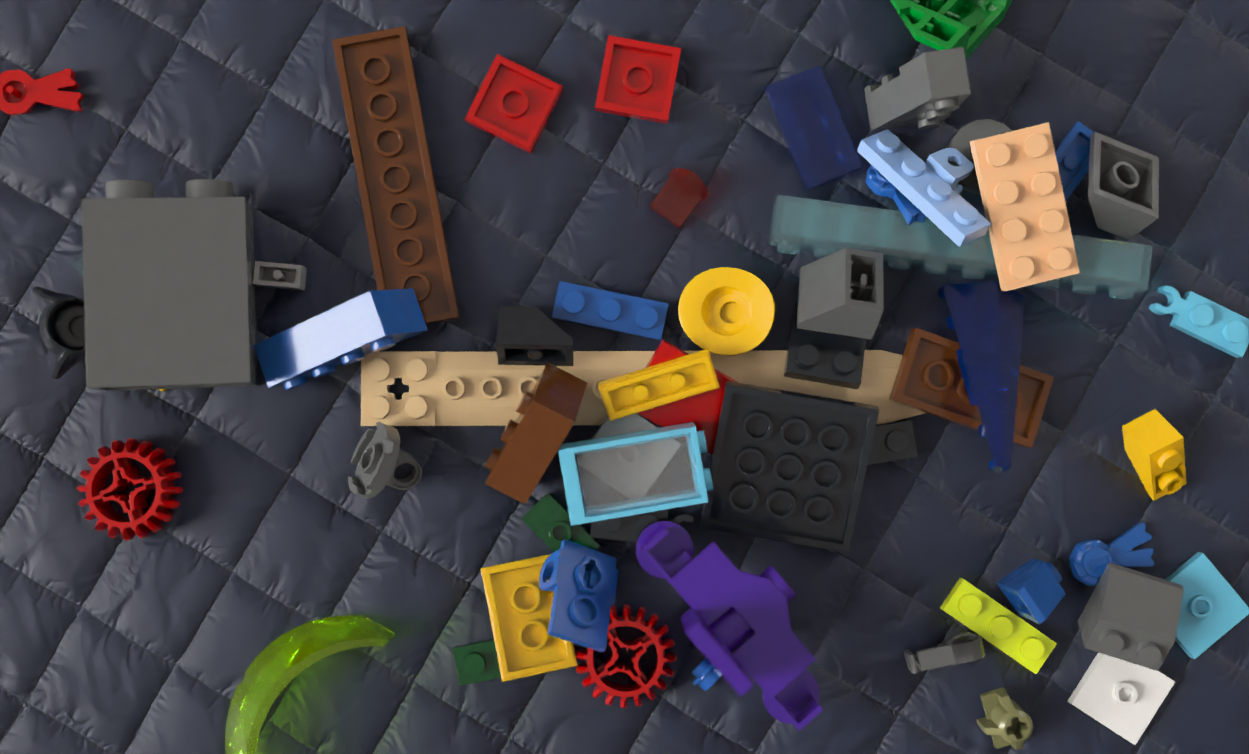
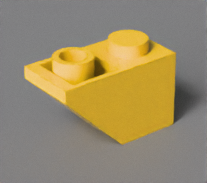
(1156, 453)

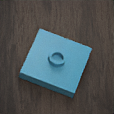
(1207, 605)

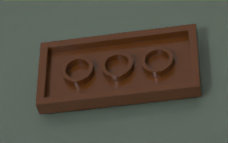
(933, 383)

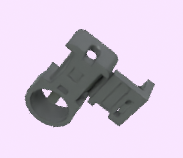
(950, 652)

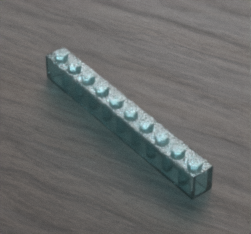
(833, 226)

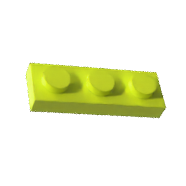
(998, 625)

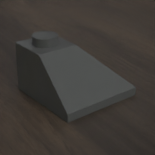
(1122, 186)

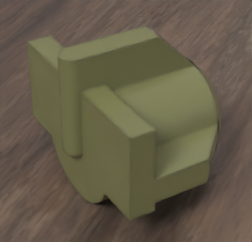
(1004, 720)

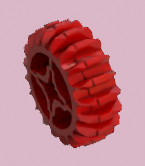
(123, 476)
(640, 645)

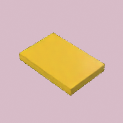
(521, 620)

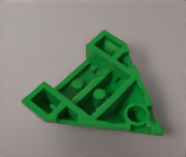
(951, 22)

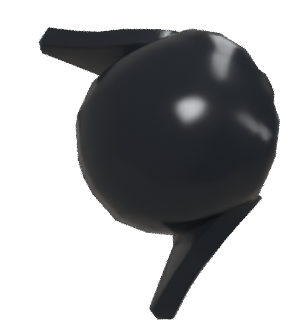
(62, 328)

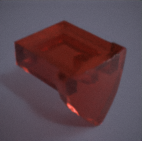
(679, 196)

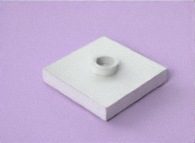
(1121, 695)

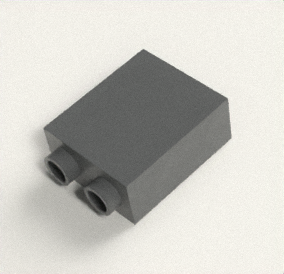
(169, 288)

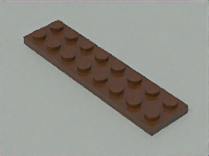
(395, 169)

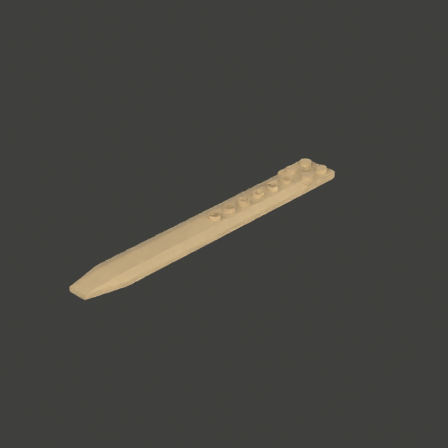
(479, 392)

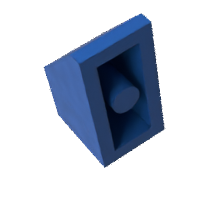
(1033, 589)

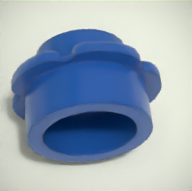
(705, 674)

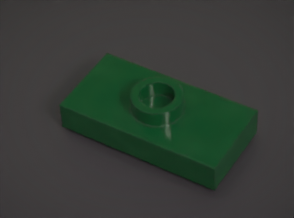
(553, 525)

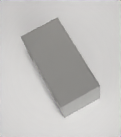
(279, 275)

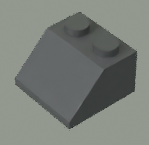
(1132, 616)

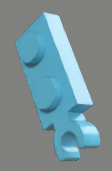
(1205, 321)

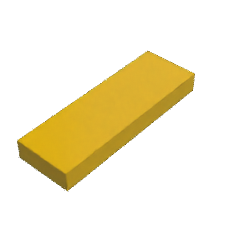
(658, 384)

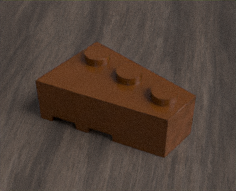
(536, 434)

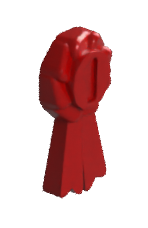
(21, 92)

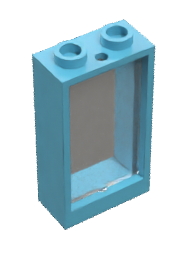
(635, 473)

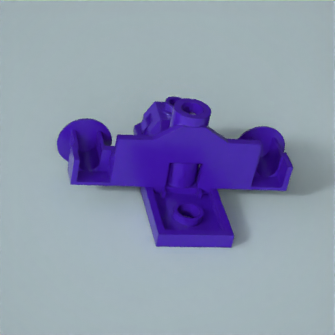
(736, 621)

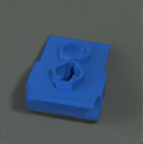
(583, 593)

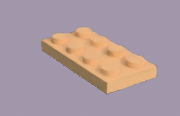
(1025, 207)

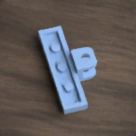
(928, 185)

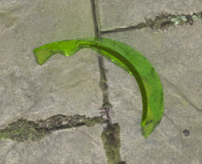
(283, 662)

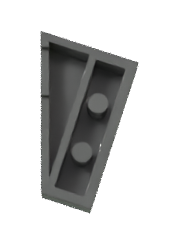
(922, 93)

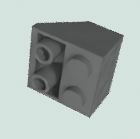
(842, 293)

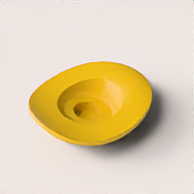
(726, 311)

